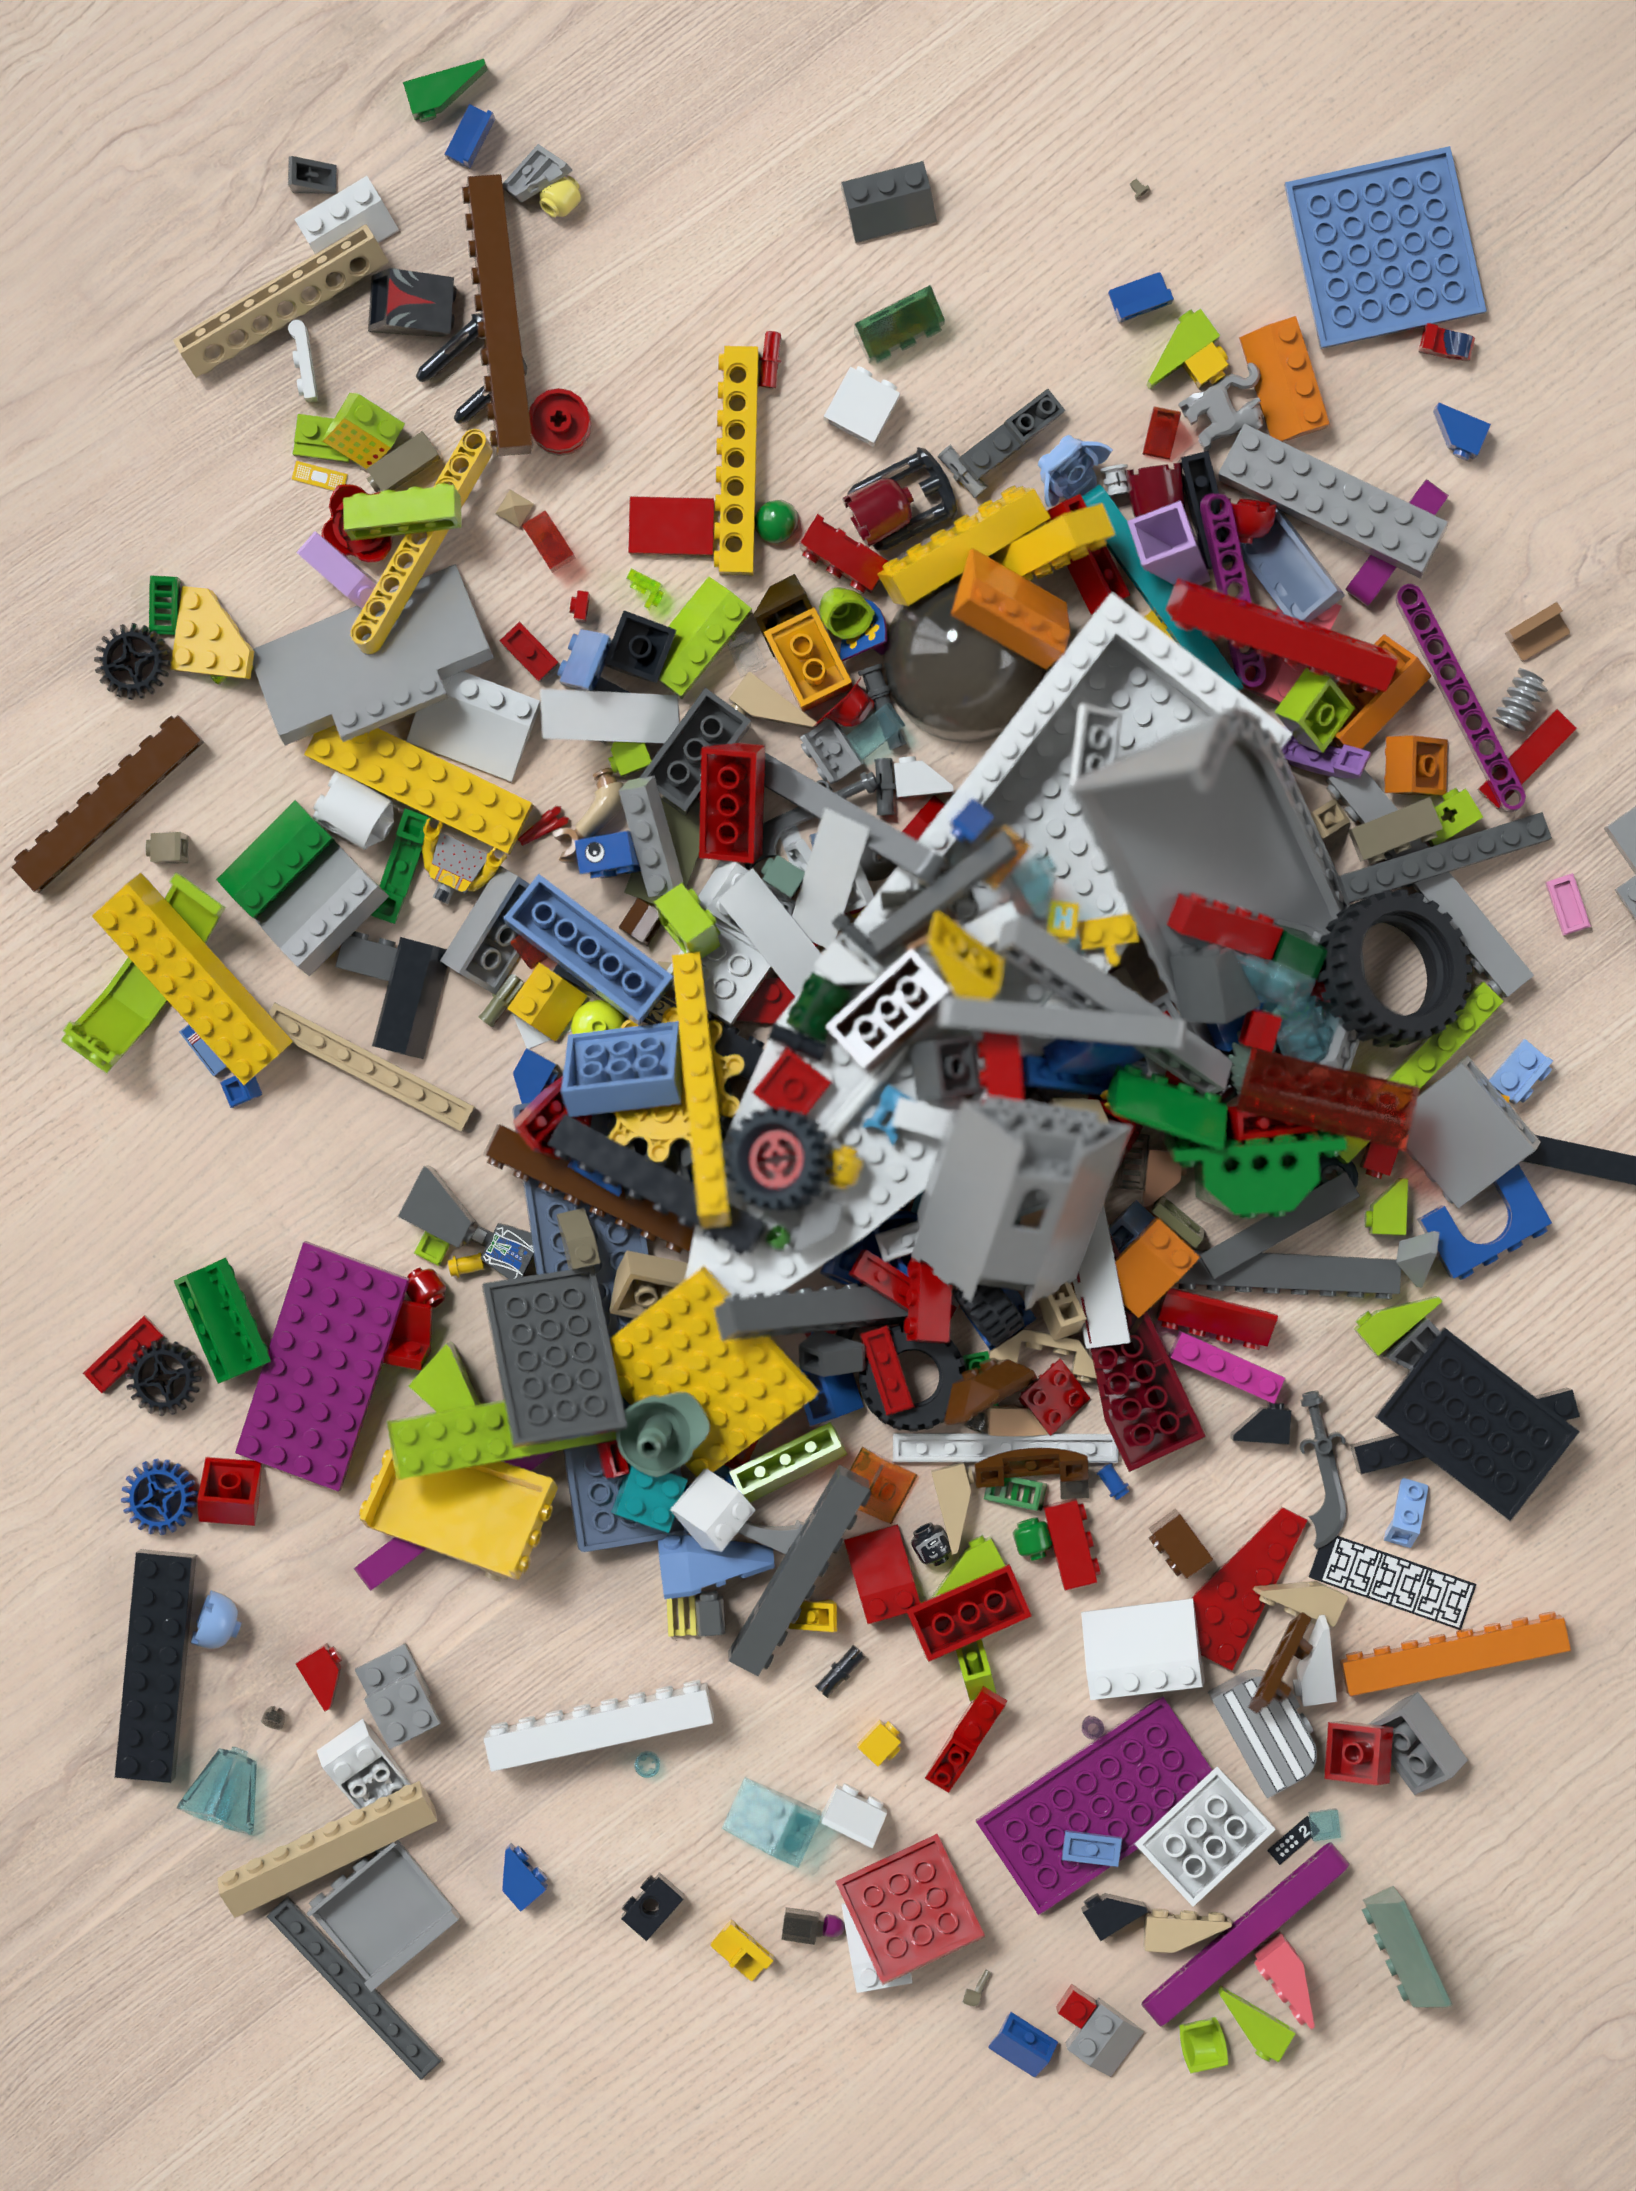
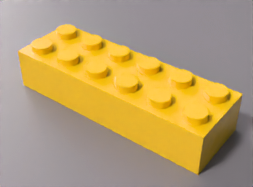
(947, 552)

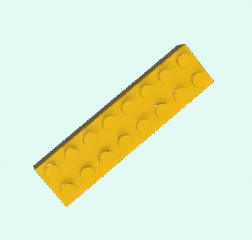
(425, 784)
(192, 978)

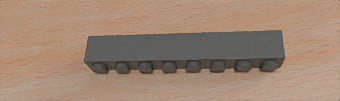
(1303, 1274)
(805, 1312)
(799, 1570)

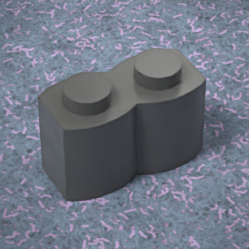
(710, 1613)

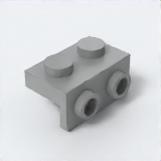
(831, 751)

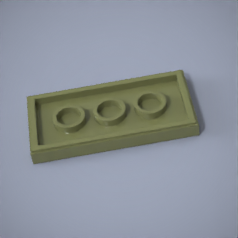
(685, 838)

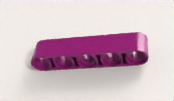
(1375, 571)

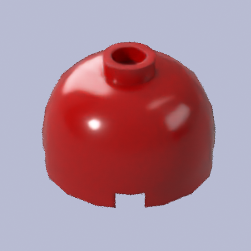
(1252, 518)

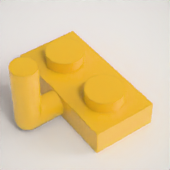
(1107, 933)

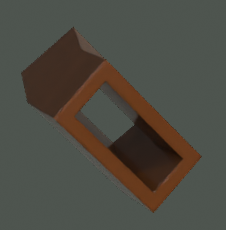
(641, 922)

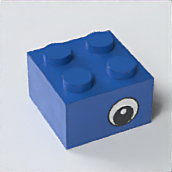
(607, 855)

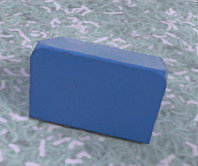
(238, 1093)

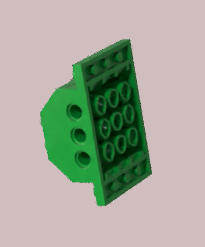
(1256, 1173)

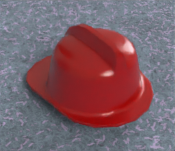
(851, 709)

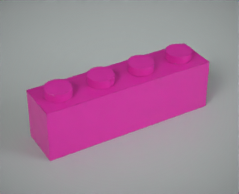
(1226, 1367)

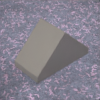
(1417, 1255)

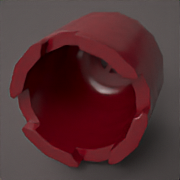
(1155, 488)
(879, 509)

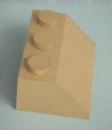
(643, 1281)

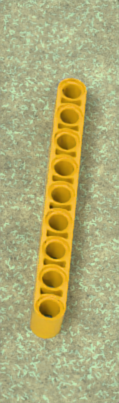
(420, 554)

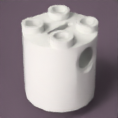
(354, 811)

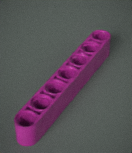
(1224, 578)

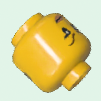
(845, 1167)

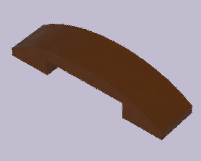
(1031, 1462)

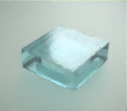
(1324, 1824)

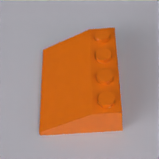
(1012, 610)

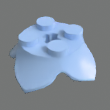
(1070, 468)

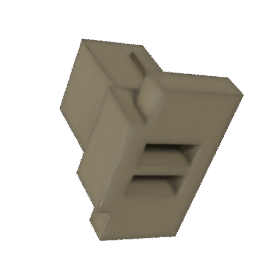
(1138, 188)

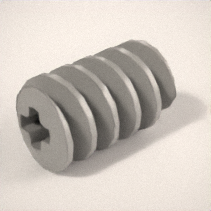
(1520, 700)

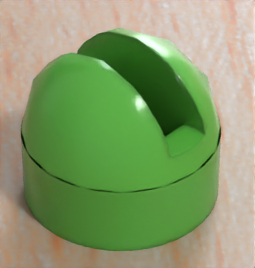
(779, 1241)

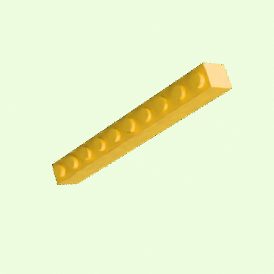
(701, 1090)

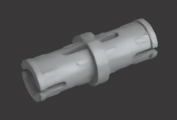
(950, 459)

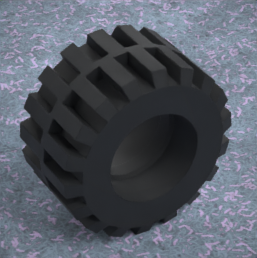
(991, 1313)

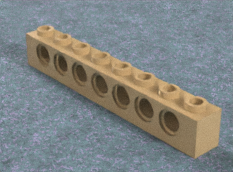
(287, 288)

